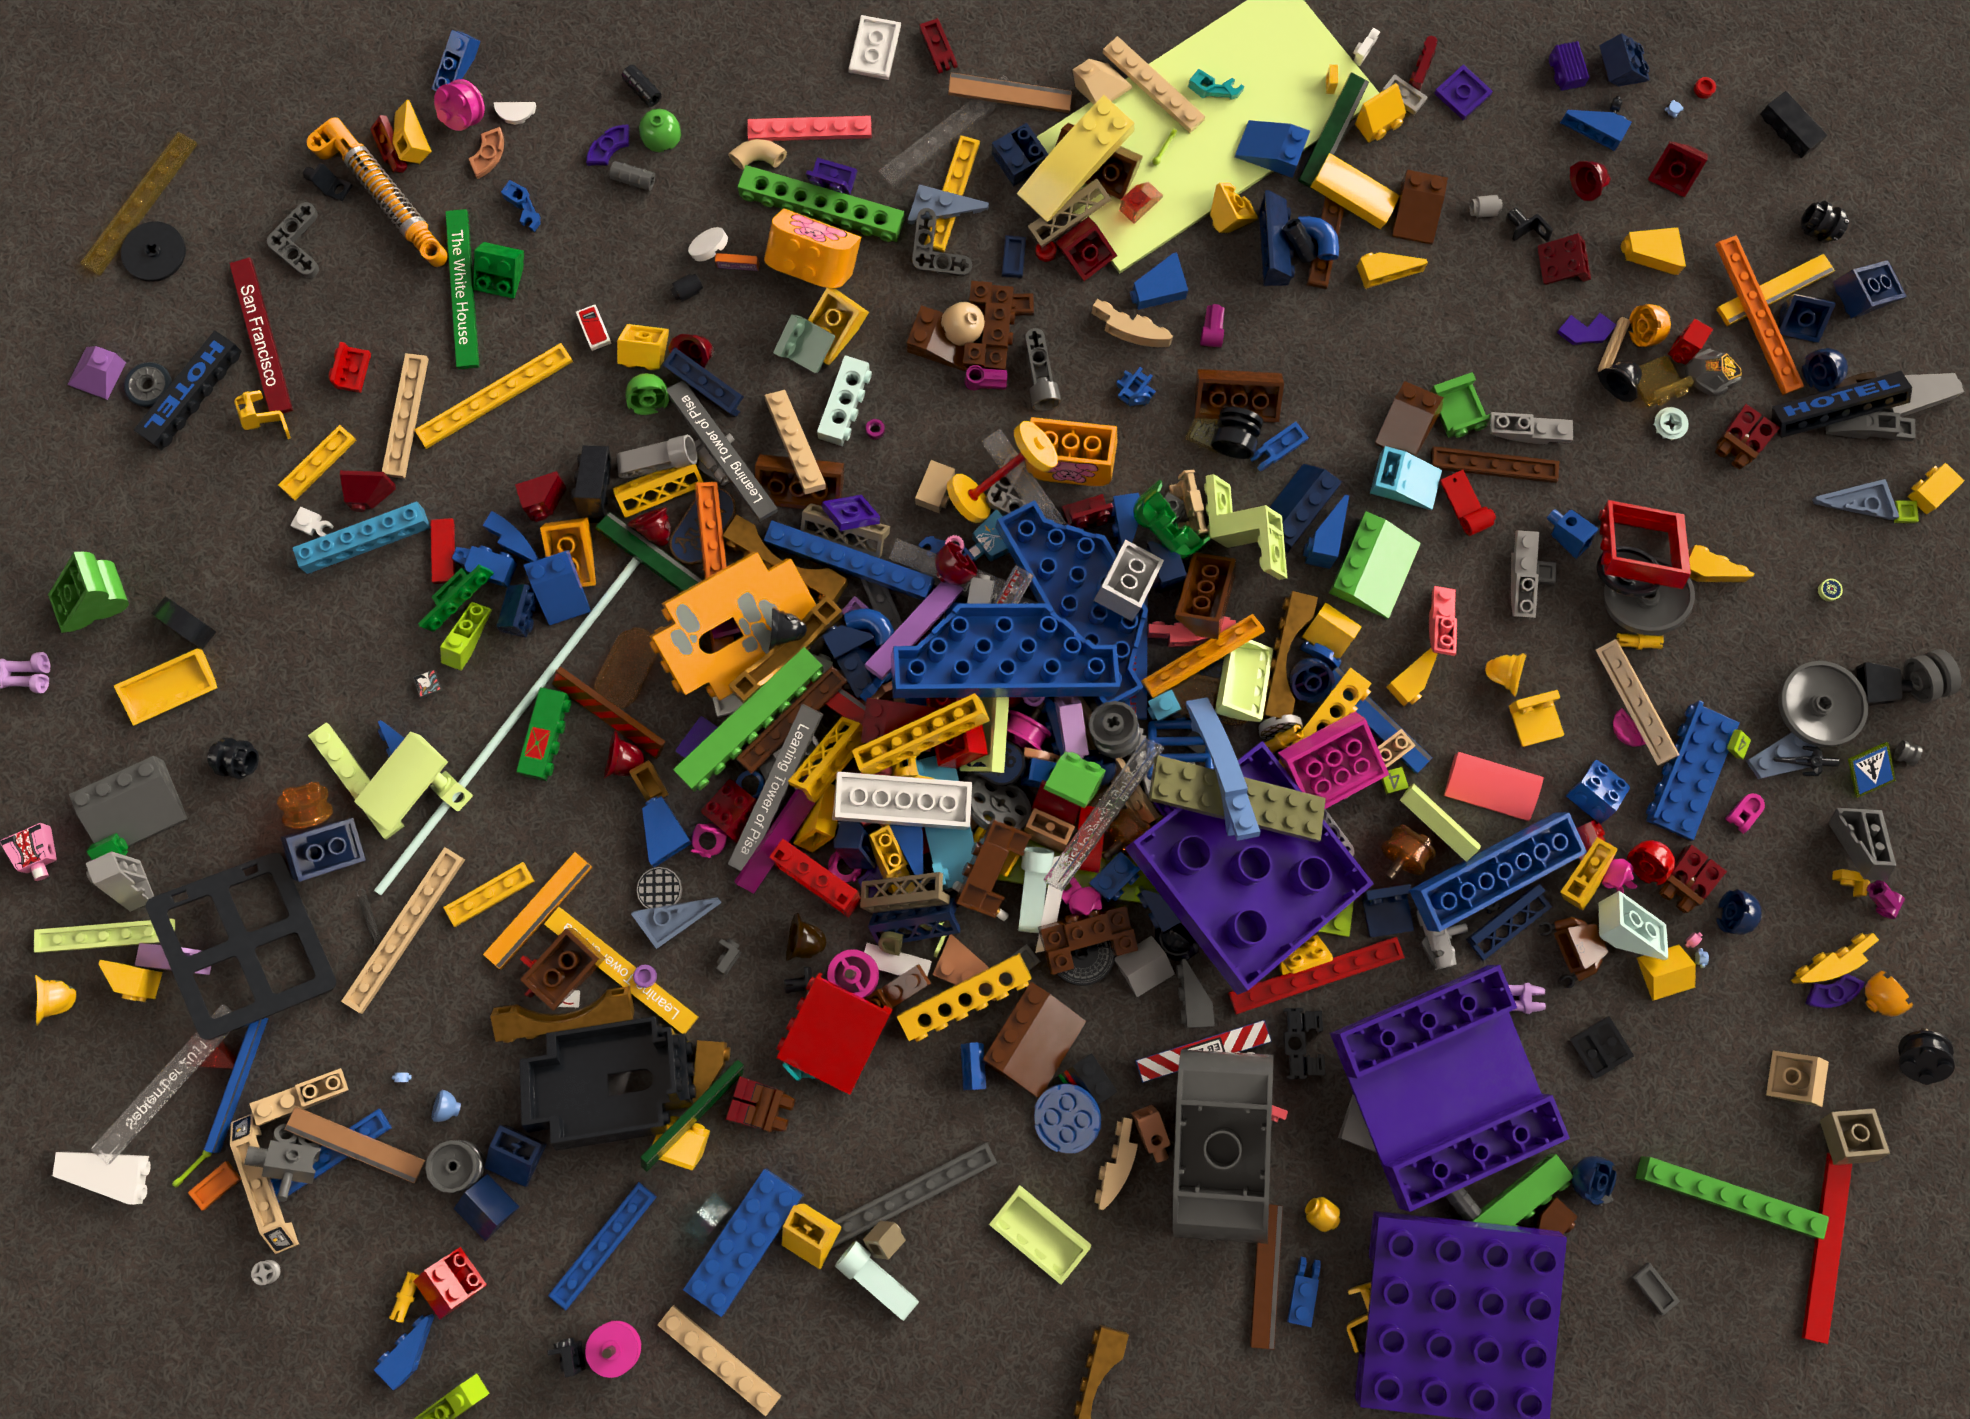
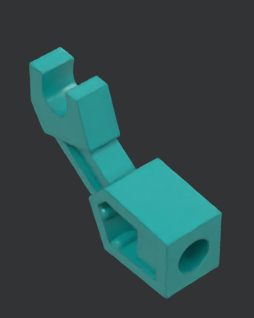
(1216, 90)

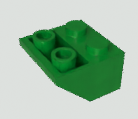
(497, 269)

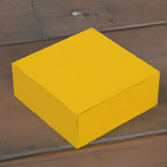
(1331, 79)

